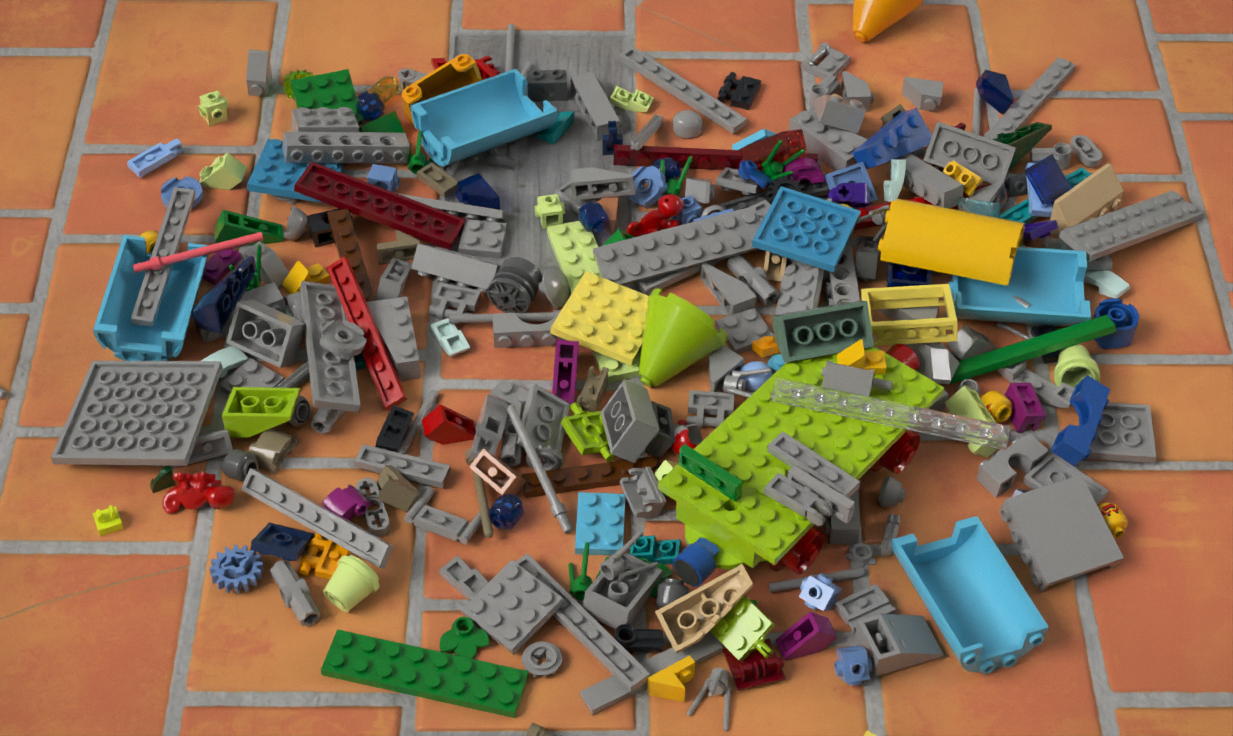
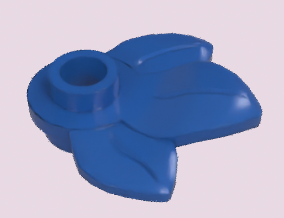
(748, 170)

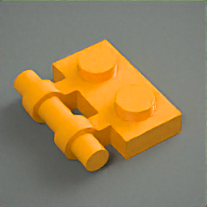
(325, 564)

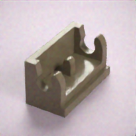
(593, 390)

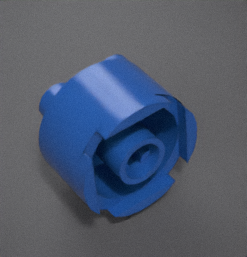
(1123, 317)

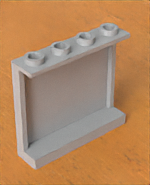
(1060, 532)

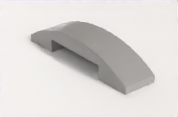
(1045, 390)

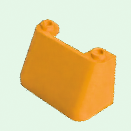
(448, 77)

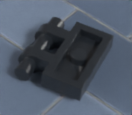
(744, 93)

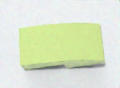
(634, 102)

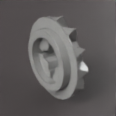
(552, 462)
(538, 650)

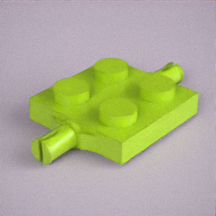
(587, 432)
(744, 629)

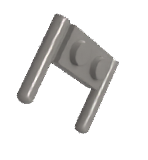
(440, 521)

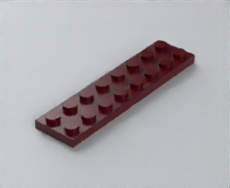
(380, 205)

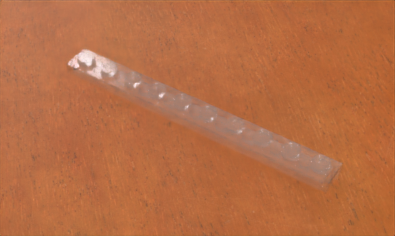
(891, 413)

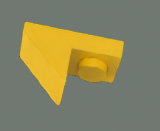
(299, 273)
(857, 357)
(669, 681)

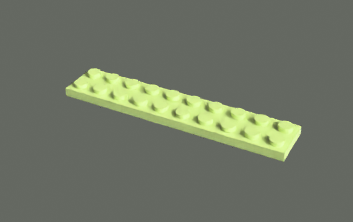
(575, 255)

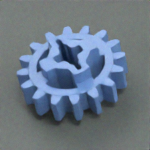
(236, 569)

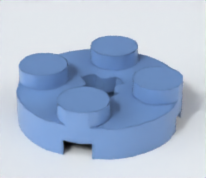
(187, 183)
(655, 189)

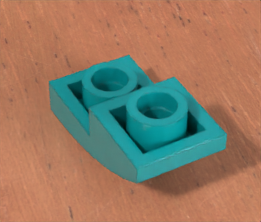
(656, 551)

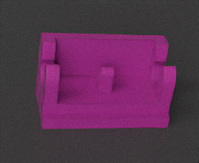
(1025, 406)

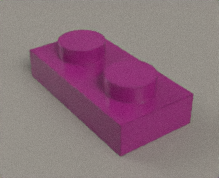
(219, 265)

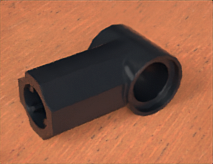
(639, 639)

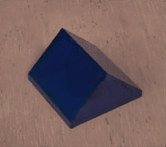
(1047, 180)

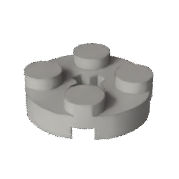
(333, 335)

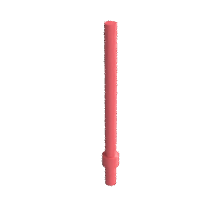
(155, 262)

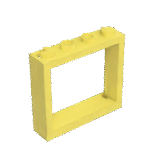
(914, 330)

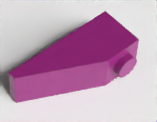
(566, 370)

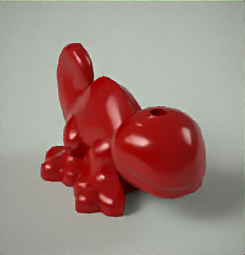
(656, 220)
(195, 491)

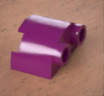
(805, 169)
(347, 502)

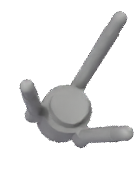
(878, 218)
(736, 385)
(615, 565)
(717, 684)

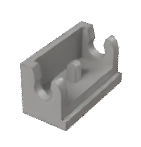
(848, 379)
(643, 492)

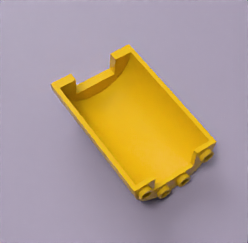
(951, 241)

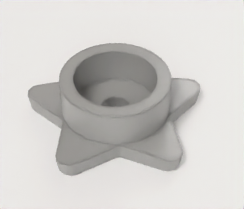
(861, 549)

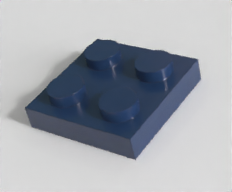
(281, 542)

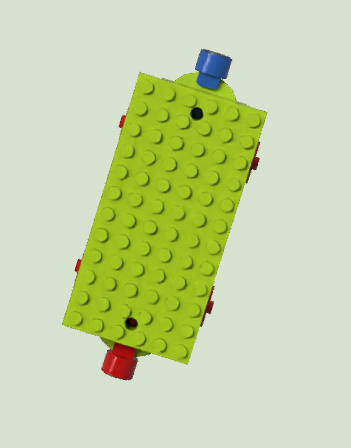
(756, 526)

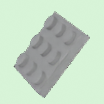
(1125, 434)
(513, 606)

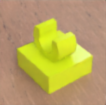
(107, 520)

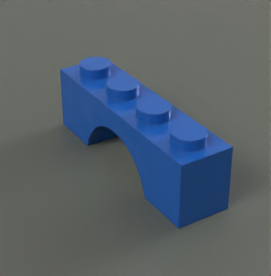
(1089, 401)

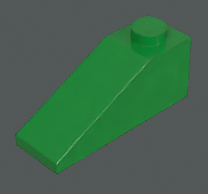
(236, 225)

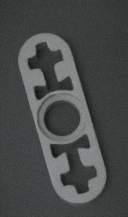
(380, 513)

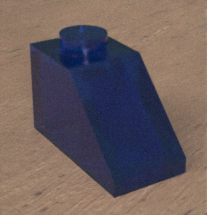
(995, 90)
(477, 192)

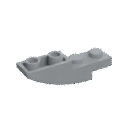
(489, 426)

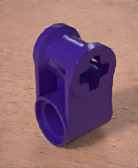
(851, 194)

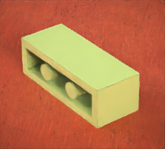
(969, 404)

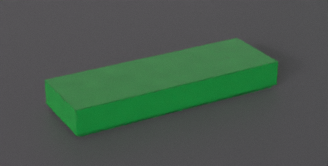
(710, 473)

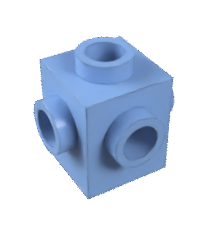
(819, 592)

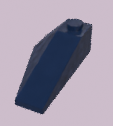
(220, 302)

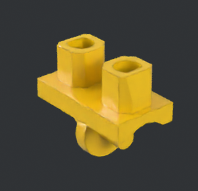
(963, 176)

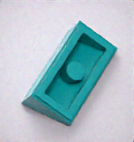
(561, 125)

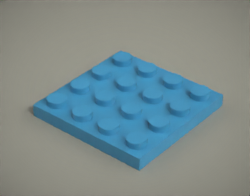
(276, 176)
(806, 229)

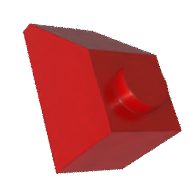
(448, 426)

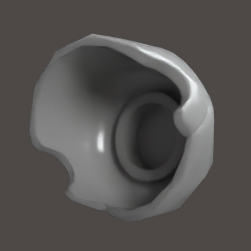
(687, 124)
(296, 224)

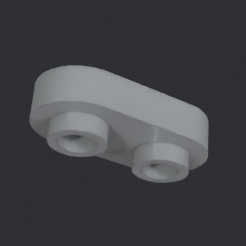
(1086, 151)

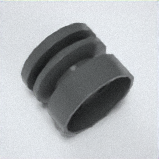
(514, 285)

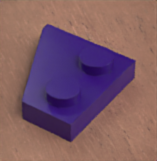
(1039, 229)

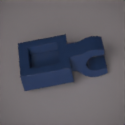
(611, 139)

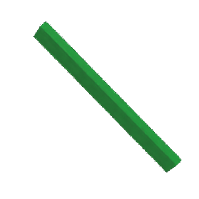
(1033, 348)

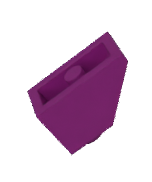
(806, 637)

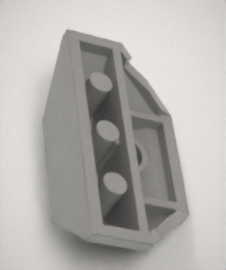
(935, 361)

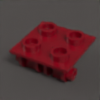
(755, 668)

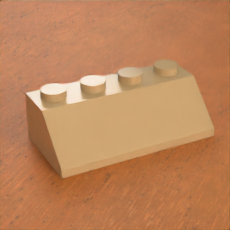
(1088, 199)

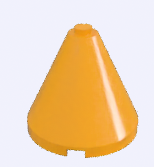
(875, 16)

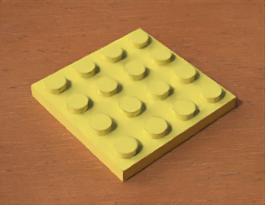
(604, 318)

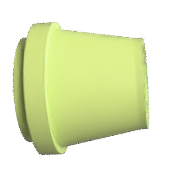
(1075, 365)
(351, 583)

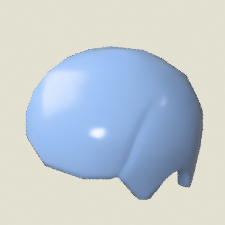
(753, 382)

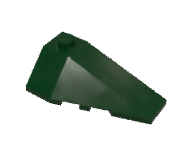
(1023, 139)

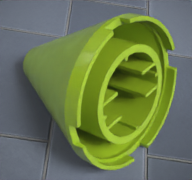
(674, 338)

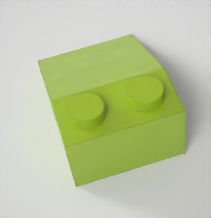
(258, 409)

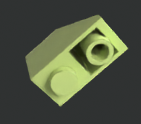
(223, 173)

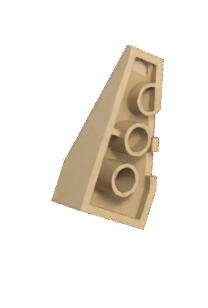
(699, 611)

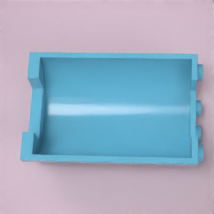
(479, 118)
(1040, 276)
(140, 342)
(973, 596)

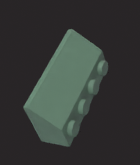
(822, 330)

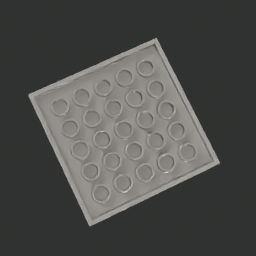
(138, 413)

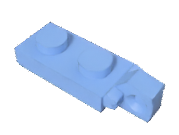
(154, 157)

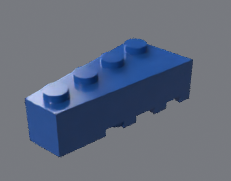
(898, 137)

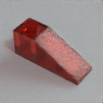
(759, 151)

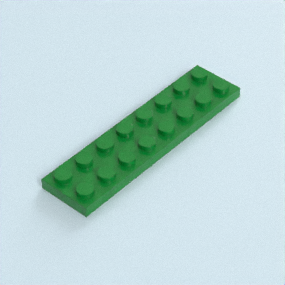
(425, 673)

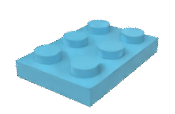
(600, 523)

